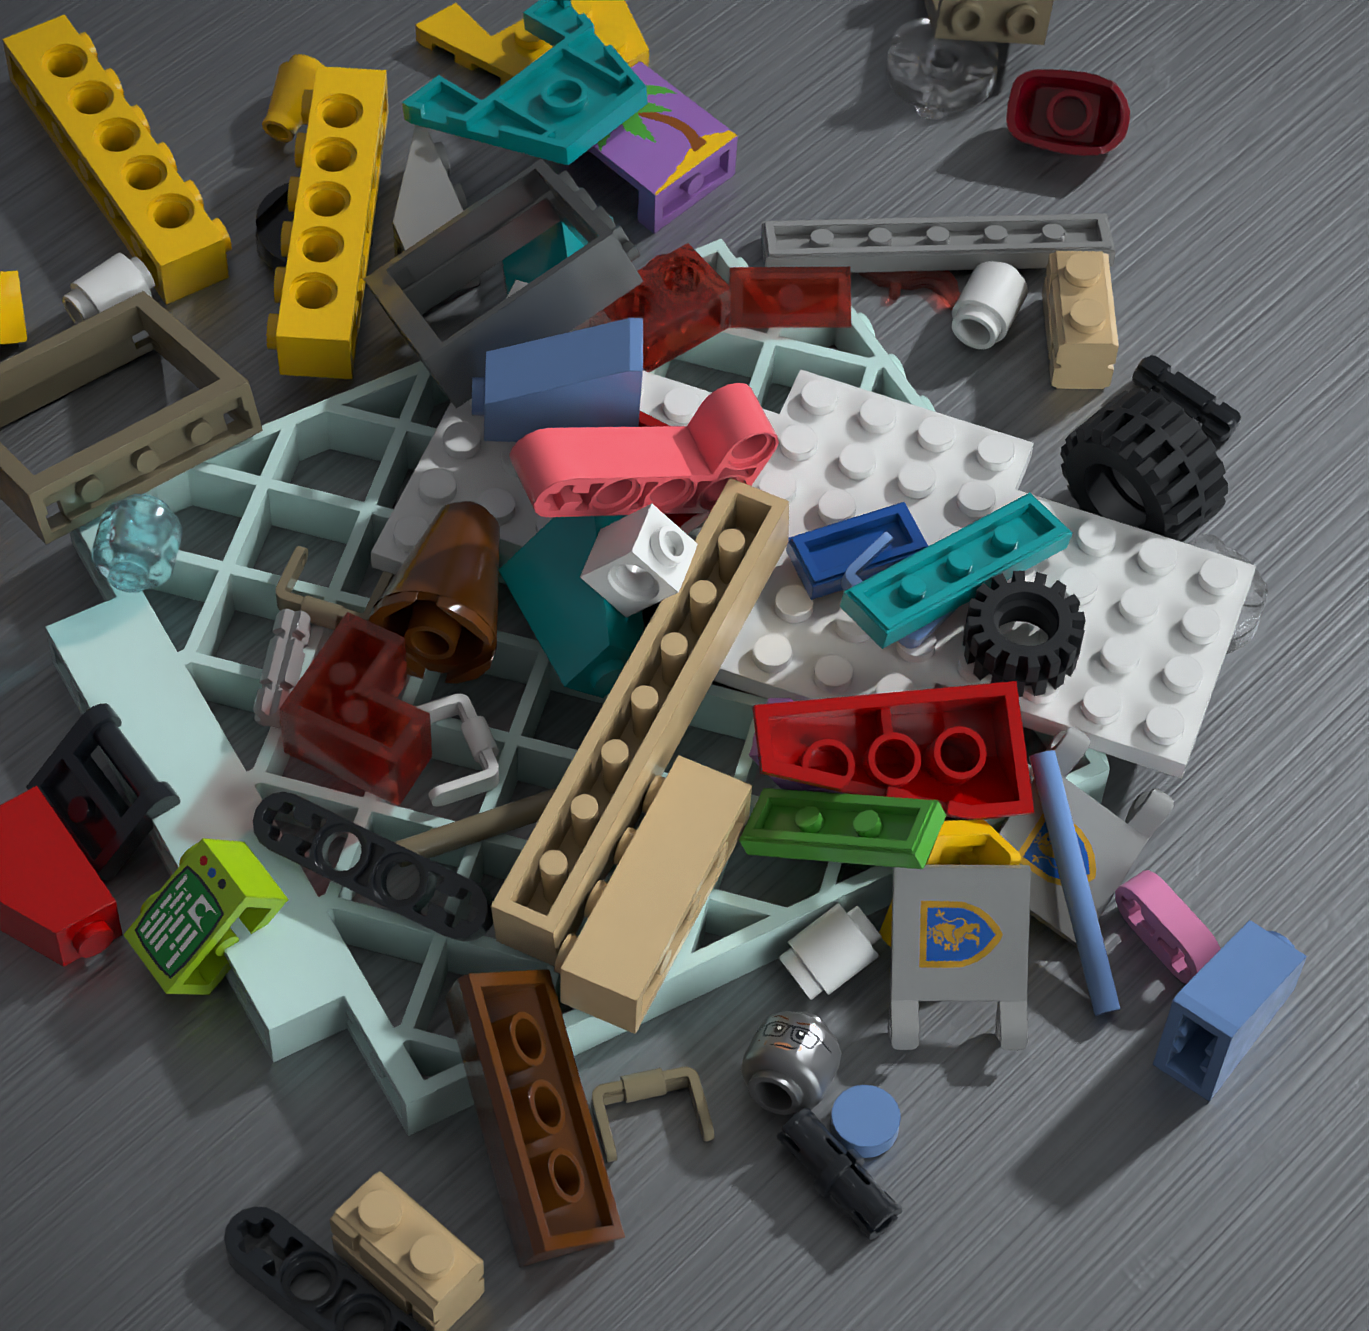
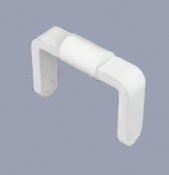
(480, 744)

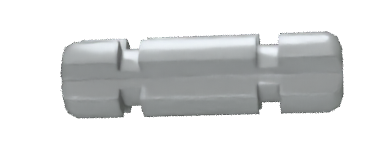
(282, 665)

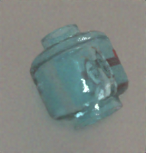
(138, 541)

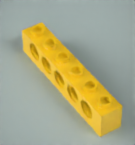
(118, 158)
(331, 223)

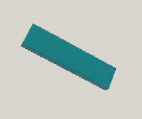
(953, 570)

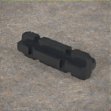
(1198, 403)

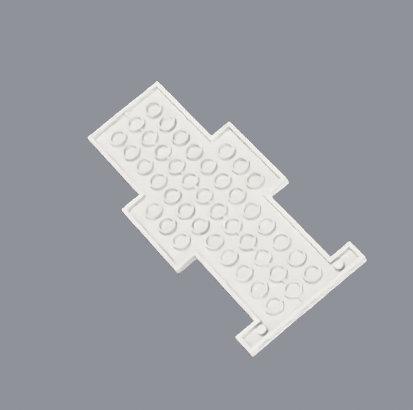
(1150, 603)

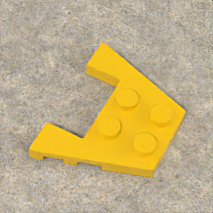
(516, 48)

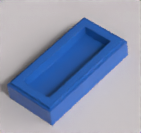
(827, 552)

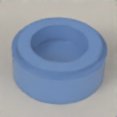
(865, 1120)

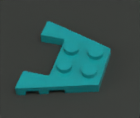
(551, 106)

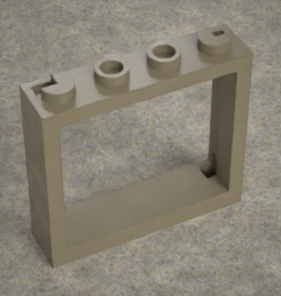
(143, 452)

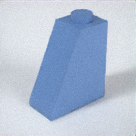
(563, 382)
(1227, 1008)

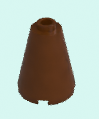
(447, 595)

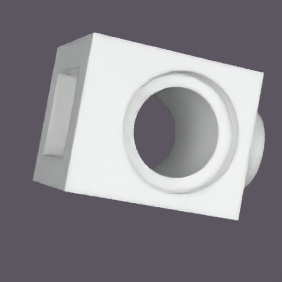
(639, 560)

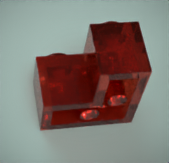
(349, 714)

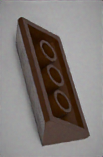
(533, 1114)

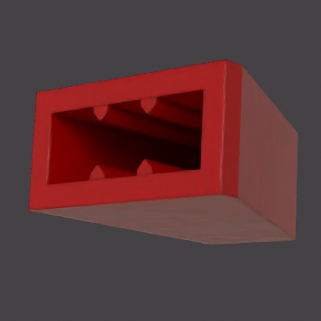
(48, 885)

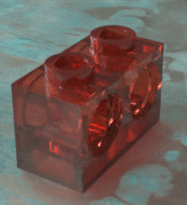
(679, 305)

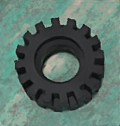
(1031, 604)

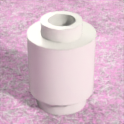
(107, 286)
(988, 304)
(831, 950)

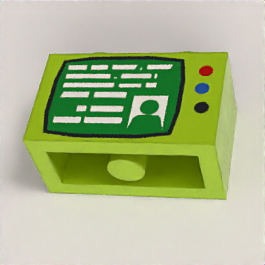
(191, 916)

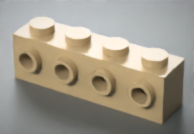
(654, 893)

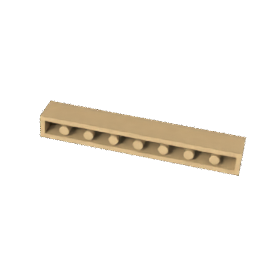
(641, 723)

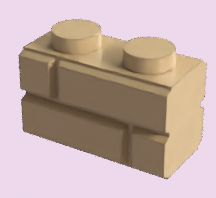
(1079, 320)
(407, 1254)

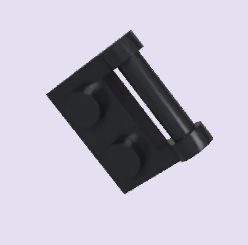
(87, 800)

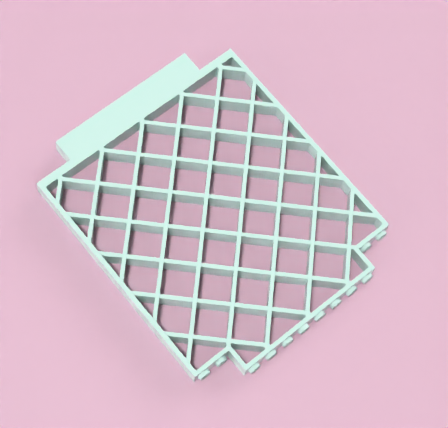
(297, 970)

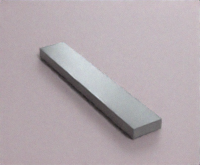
(932, 241)

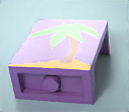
(668, 152)

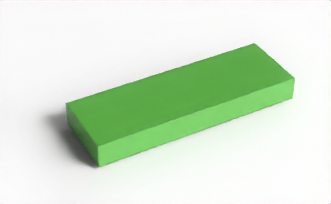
(843, 828)

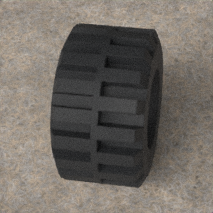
(1145, 466)

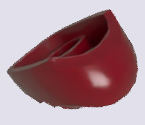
(1067, 112)

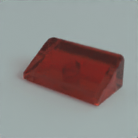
(790, 297)

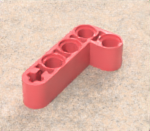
(632, 467)

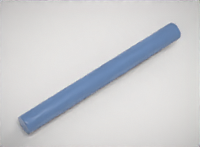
(1074, 883)

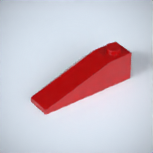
(906, 744)

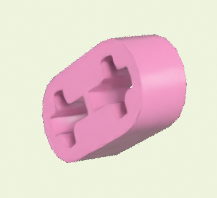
(1166, 924)

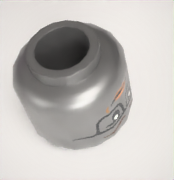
(790, 1062)

